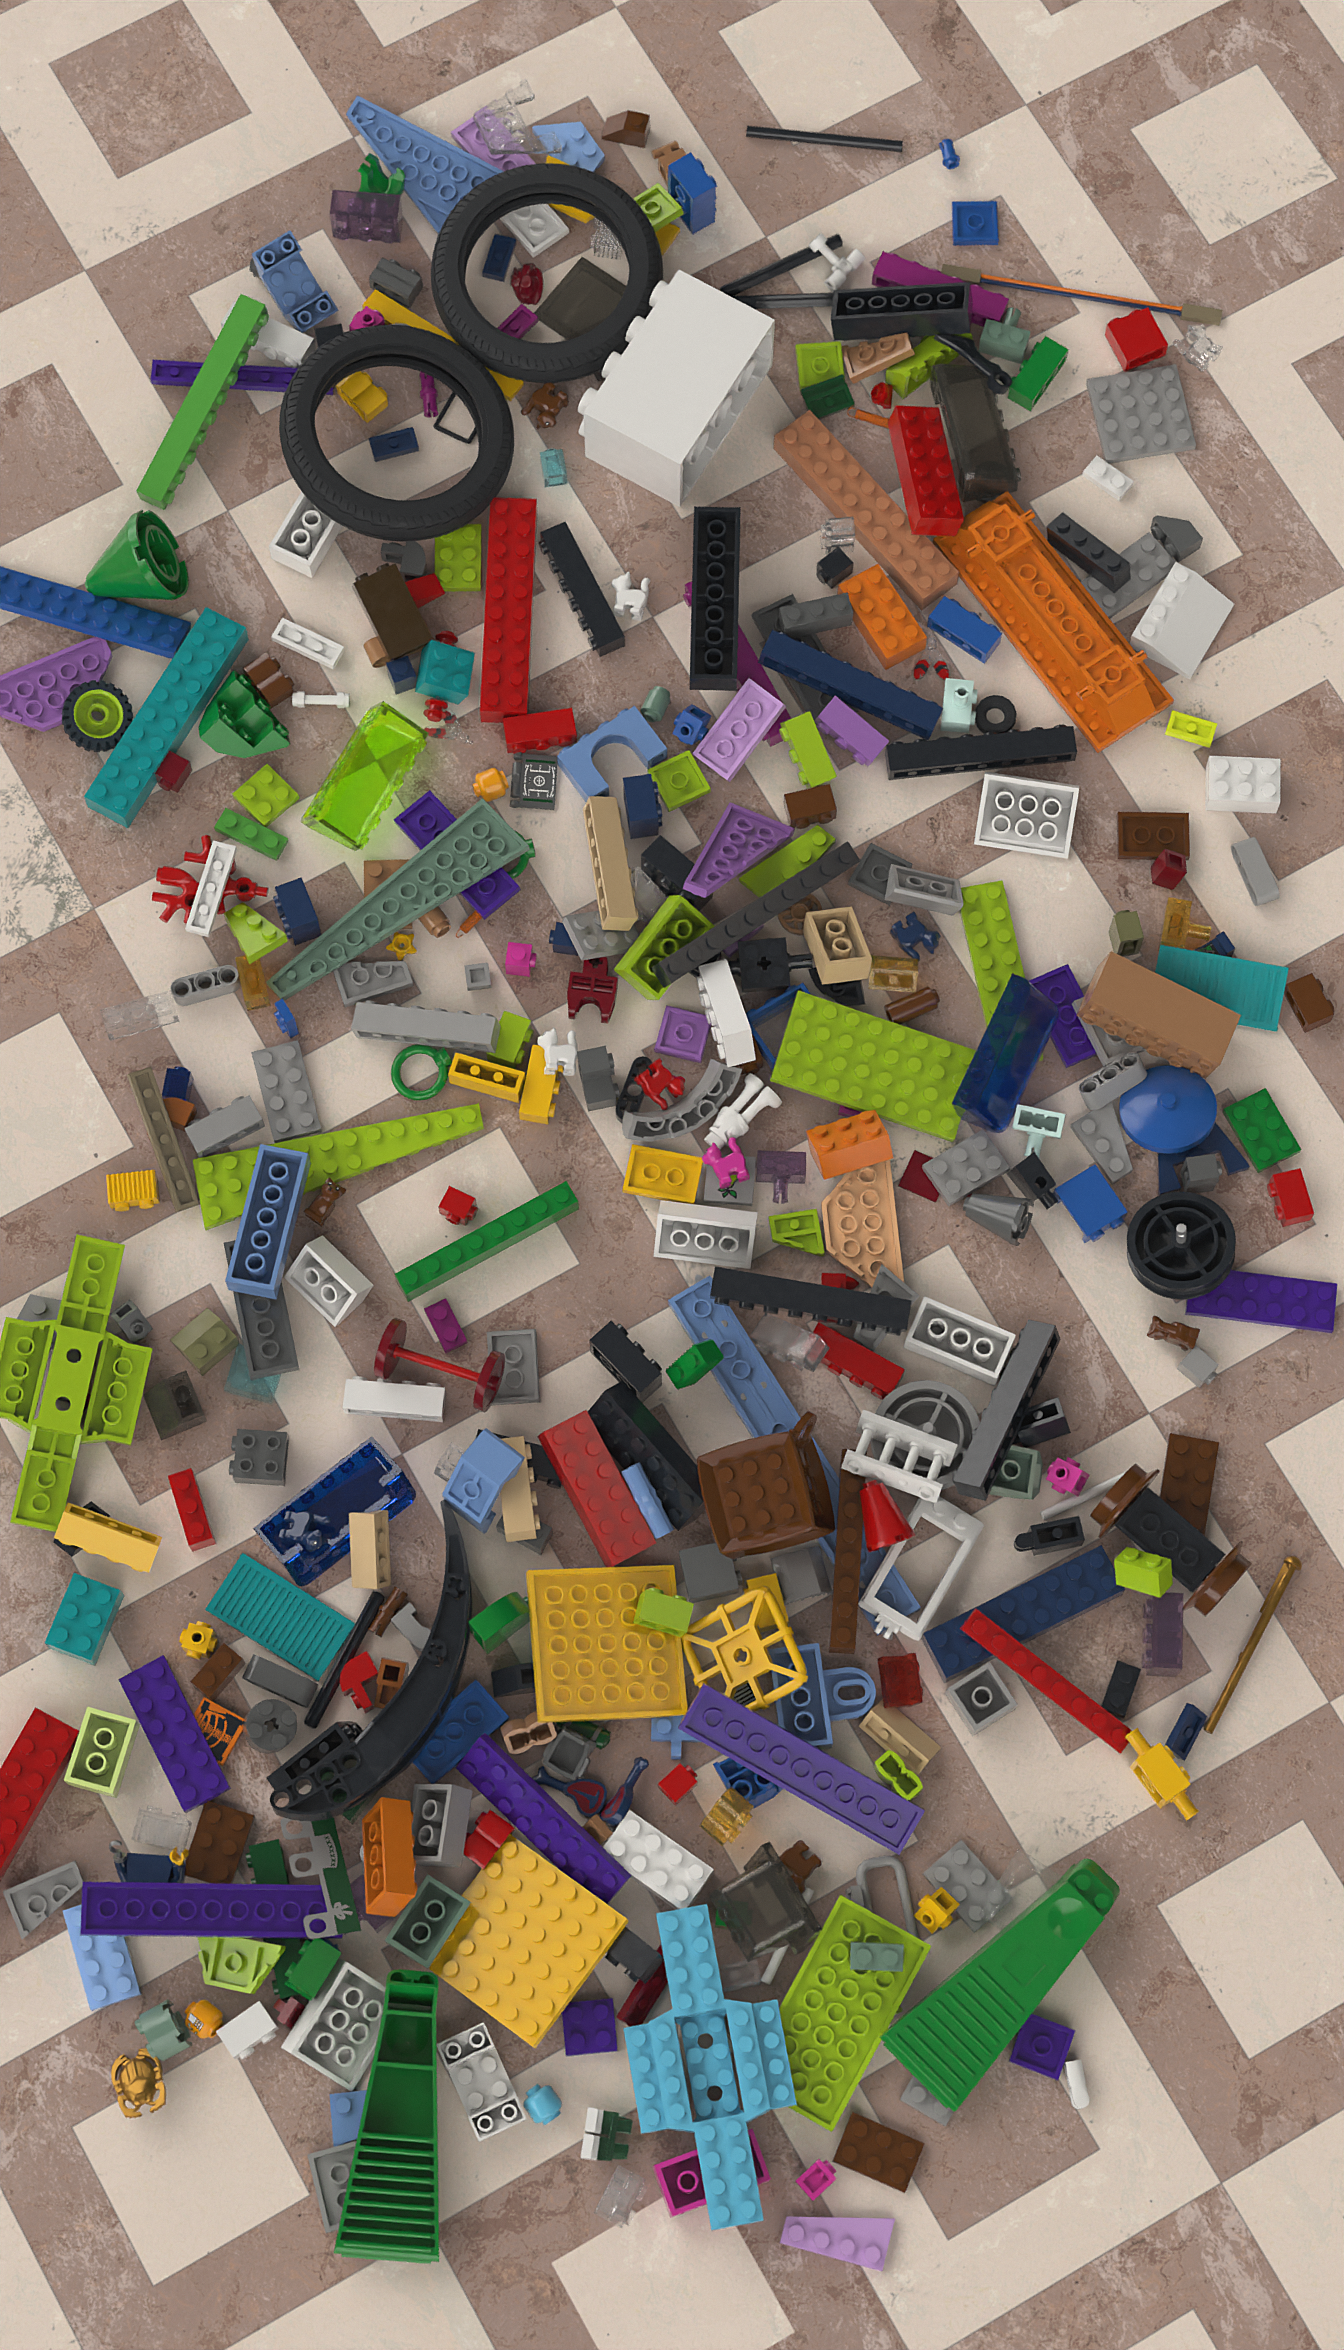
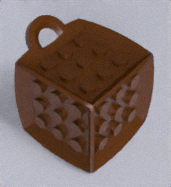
(766, 1492)

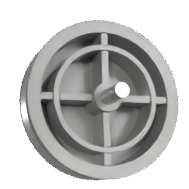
(936, 1411)

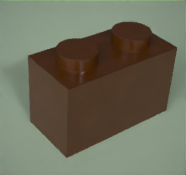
(810, 806)
(1309, 1002)
(218, 1672)

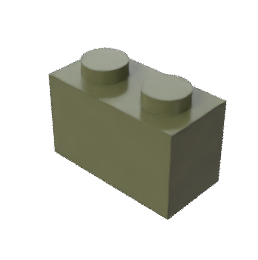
(1126, 933)

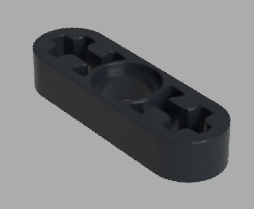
(634, 1071)

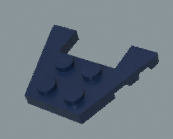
(1215, 1143)

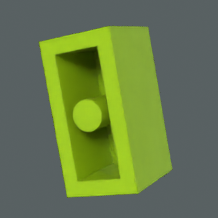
(512, 1038)
(1143, 1571)
(663, 1612)

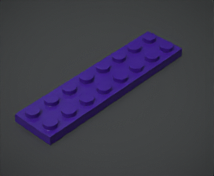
(542, 1819)

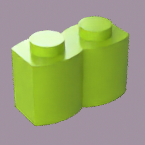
(892, 1771)

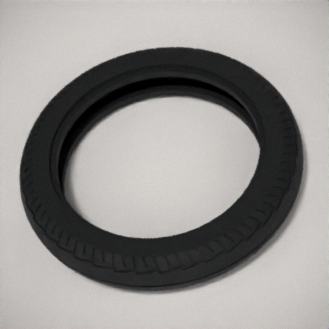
(533, 186)
(374, 514)

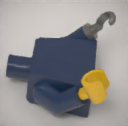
(149, 1867)

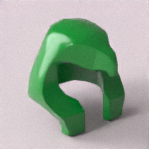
(375, 181)

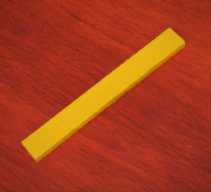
(396, 313)

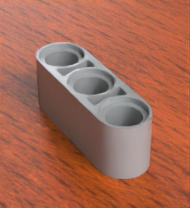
(1255, 871)
(193, 982)
(1112, 1080)

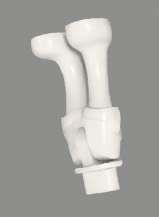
(731, 1122)

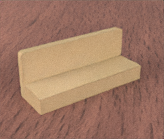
(370, 1549)
(900, 1735)

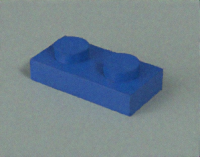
(285, 1019)

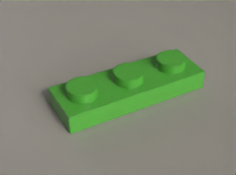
(251, 834)

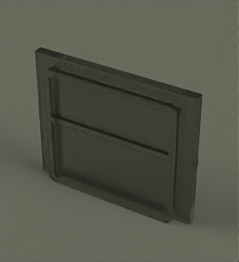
(580, 300)

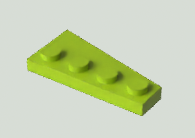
(788, 861)

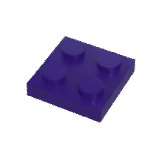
(589, 2027)
(1042, 2046)

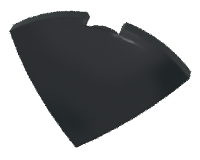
(845, 993)

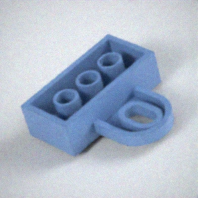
(816, 1703)

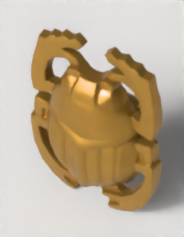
(138, 2083)

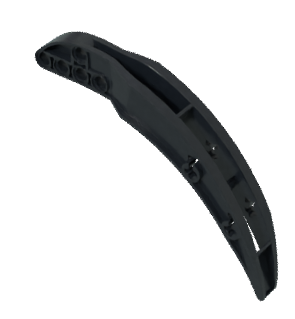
(409, 1718)

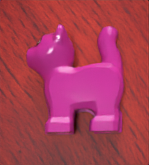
(730, 1165)

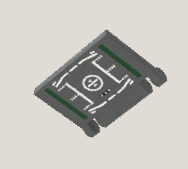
(534, 781)

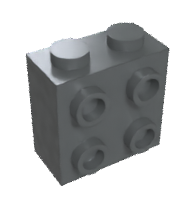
(259, 1457)
(708, 1573)

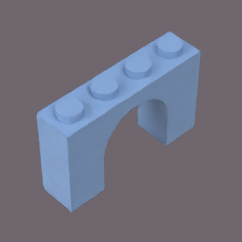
(627, 729)

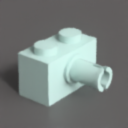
(958, 705)
(1038, 1125)

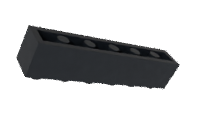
(582, 589)

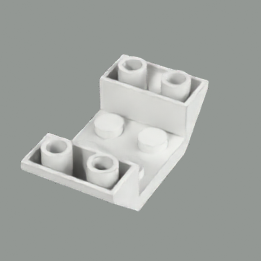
(481, 2081)

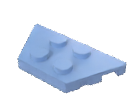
(577, 145)

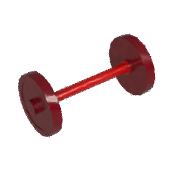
(391, 1349)

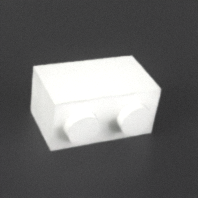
(247, 2031)

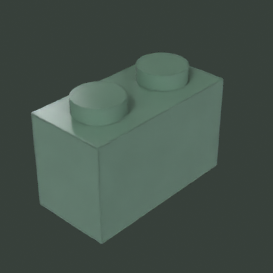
(876, 1956)

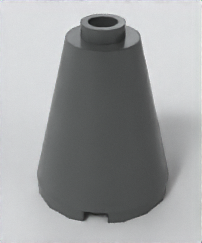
(1001, 1215)

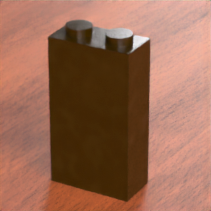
(391, 611)

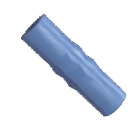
(647, 1500)

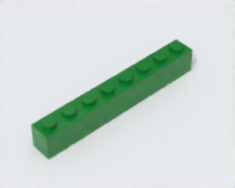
(487, 1241)

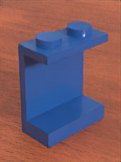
(1091, 1203)

